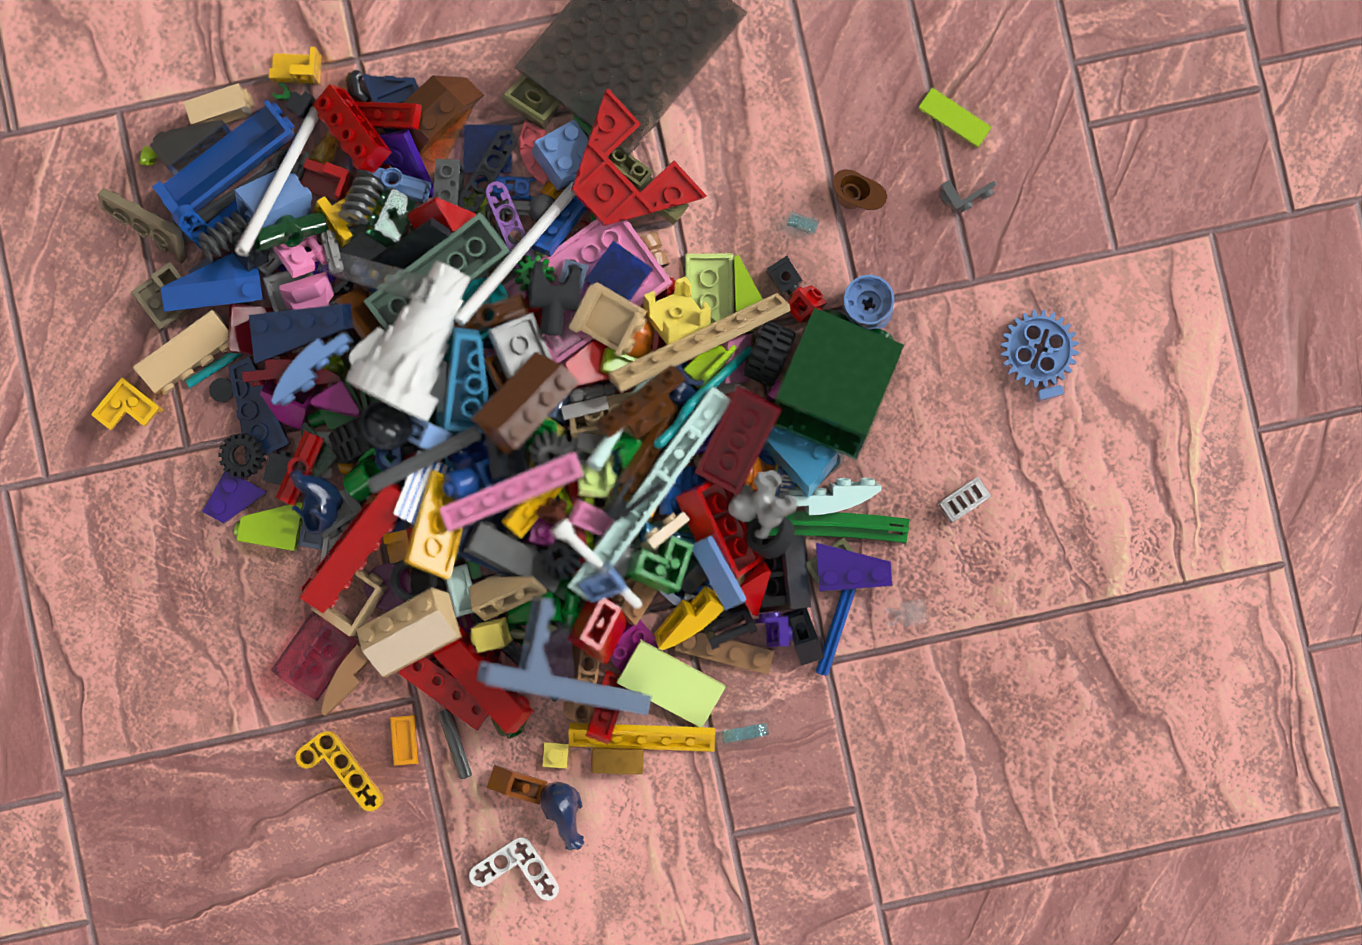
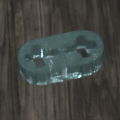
(745, 732)

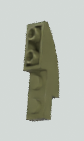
(640, 177)

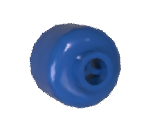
(461, 483)

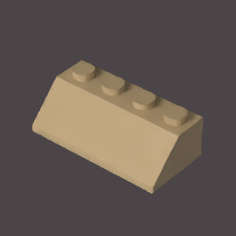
(184, 353)
(409, 632)

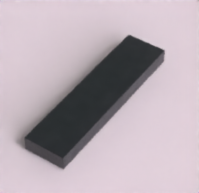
(413, 245)

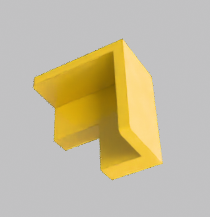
(296, 68)
(122, 399)

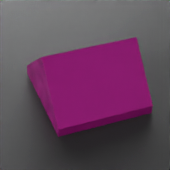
(337, 400)

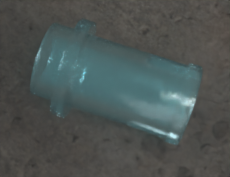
(803, 223)

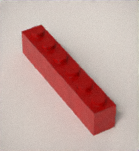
(352, 549)
(502, 704)

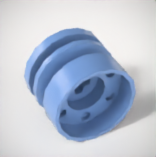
(865, 290)

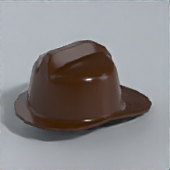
(858, 191)

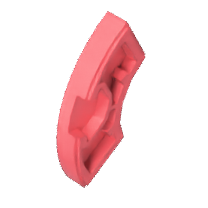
(529, 134)

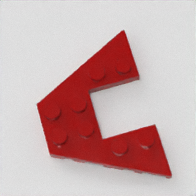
(607, 190)

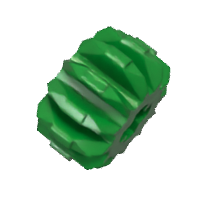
(524, 273)

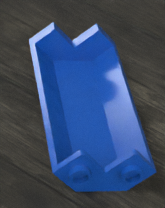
(227, 160)

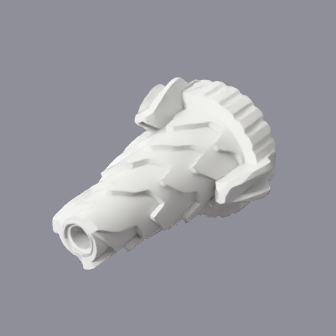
(406, 360)

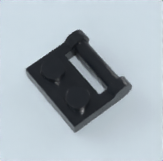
(728, 618)

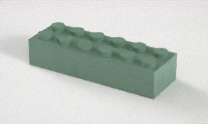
(470, 249)

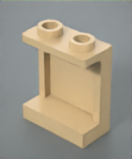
(609, 318)

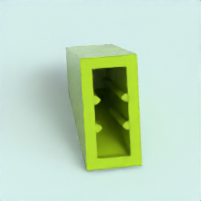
(271, 528)

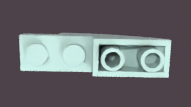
(841, 495)

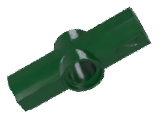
(290, 230)

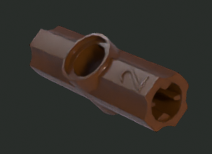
(504, 311)

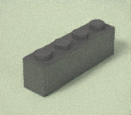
(508, 554)

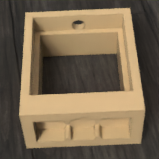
(226, 104)
(343, 622)

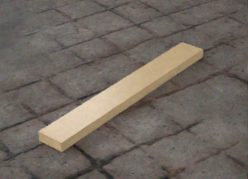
(699, 342)

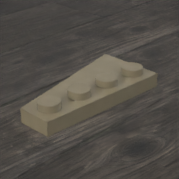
(145, 223)

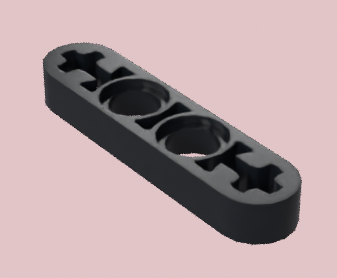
(486, 171)

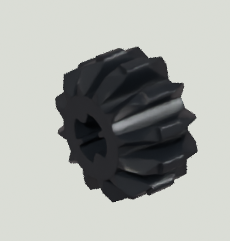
(560, 559)

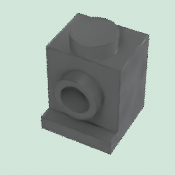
(584, 446)

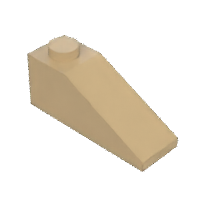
(501, 594)

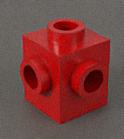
(803, 302)

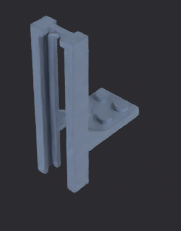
(535, 676)

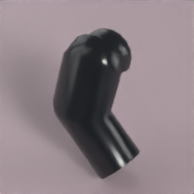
(353, 86)

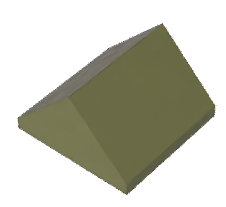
(531, 102)

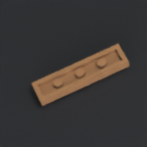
(729, 652)

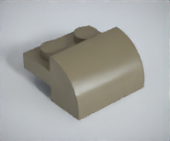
(150, 297)

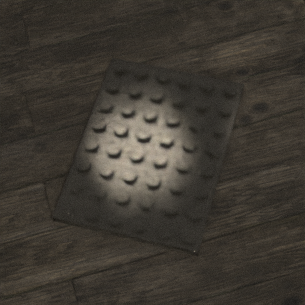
(632, 47)

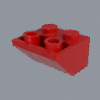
(598, 629)

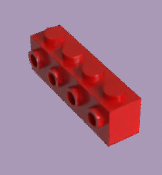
(351, 129)
(445, 689)

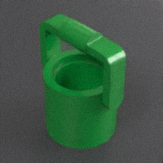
(356, 480)

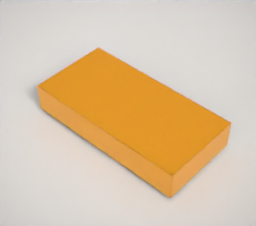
(404, 740)

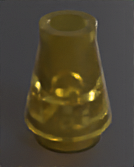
(325, 149)

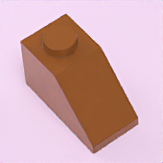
(516, 784)

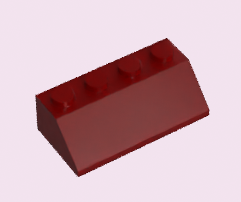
(709, 515)

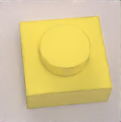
(555, 755)

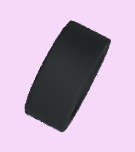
(778, 545)
(395, 581)

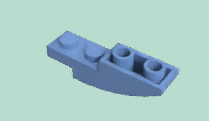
(301, 372)

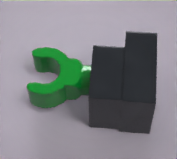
(296, 103)

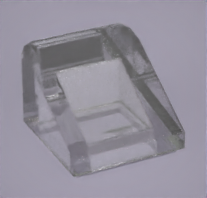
(562, 343)

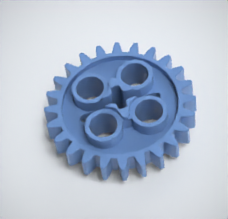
(1059, 357)

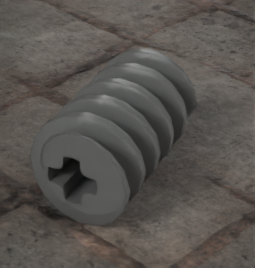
(360, 197)
(221, 235)

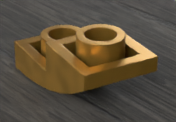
(617, 761)

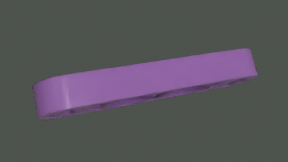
(513, 224)

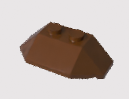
(443, 104)

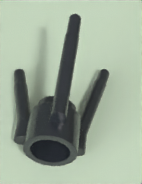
(617, 505)

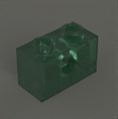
(389, 217)

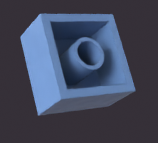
(561, 153)

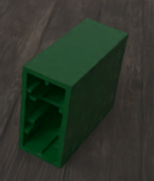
(836, 382)

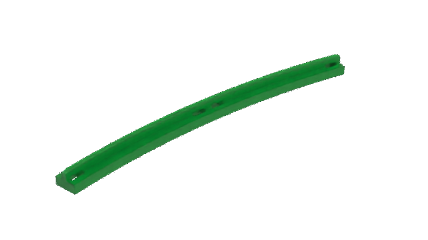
(831, 525)

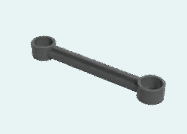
(224, 201)

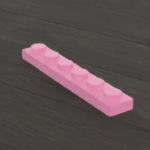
(511, 492)

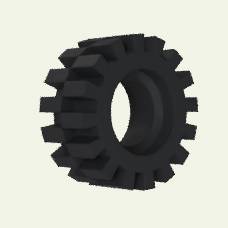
(229, 461)

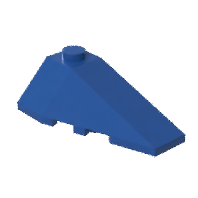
(212, 285)

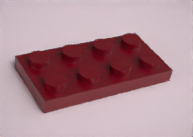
(738, 440)

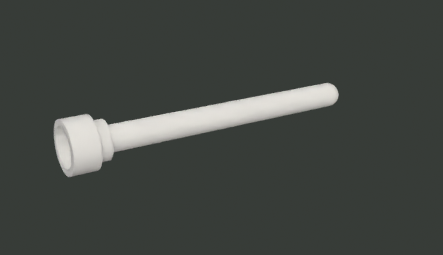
(565, 532)

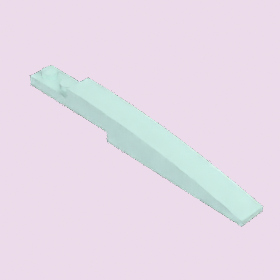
(663, 471)

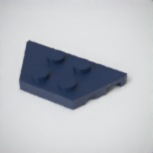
(390, 90)

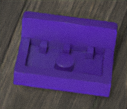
(777, 629)

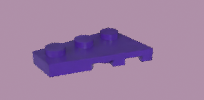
(406, 156)
(850, 570)

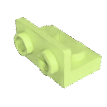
(597, 482)

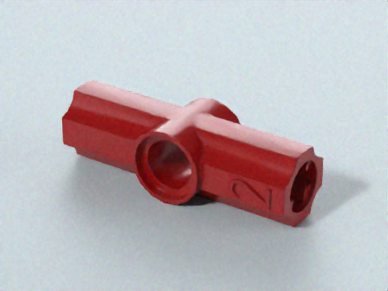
(307, 453)

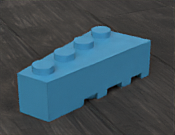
(465, 381)
(800, 458)

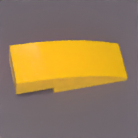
(688, 619)

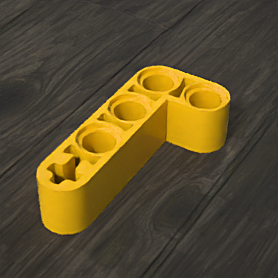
(345, 774)

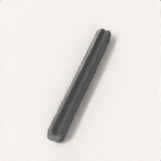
(424, 459)

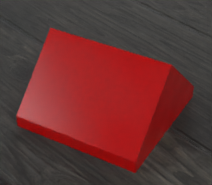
(441, 211)

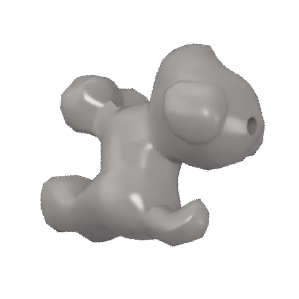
(762, 503)

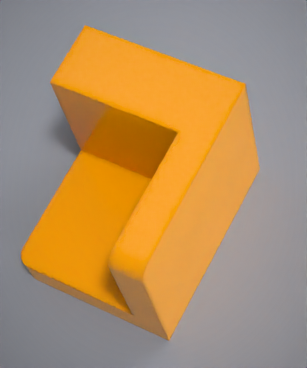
(397, 545)

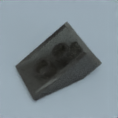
(185, 144)

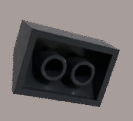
(788, 579)

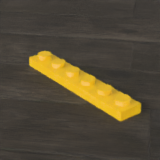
(648, 737)

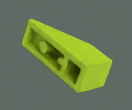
(745, 289)

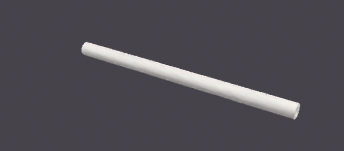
(277, 182)
(514, 256)

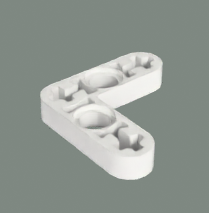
(514, 859)

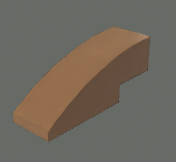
(344, 679)

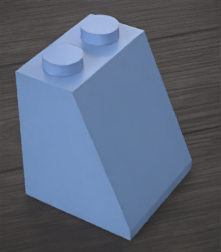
(292, 199)

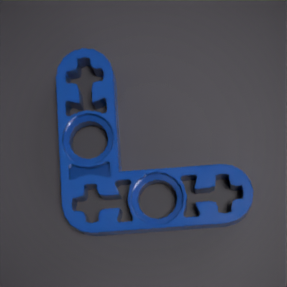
(195, 220)

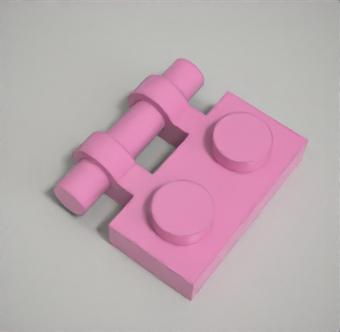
(298, 260)

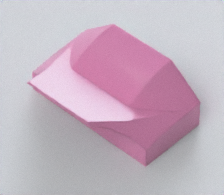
(307, 292)

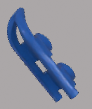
(521, 187)

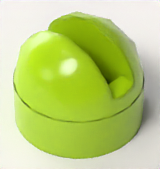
(148, 156)

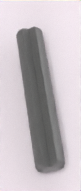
(455, 744)

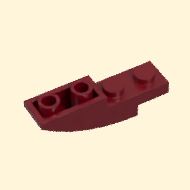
(276, 369)

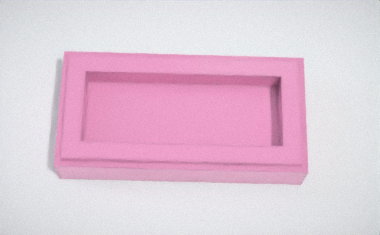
(589, 518)

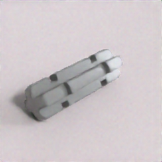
(332, 252)
(592, 392)

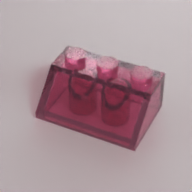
(313, 656)

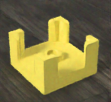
(676, 314)

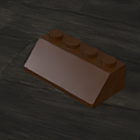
(524, 401)

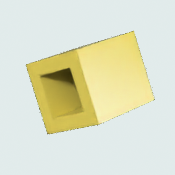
(491, 635)

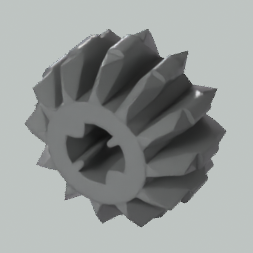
(542, 446)

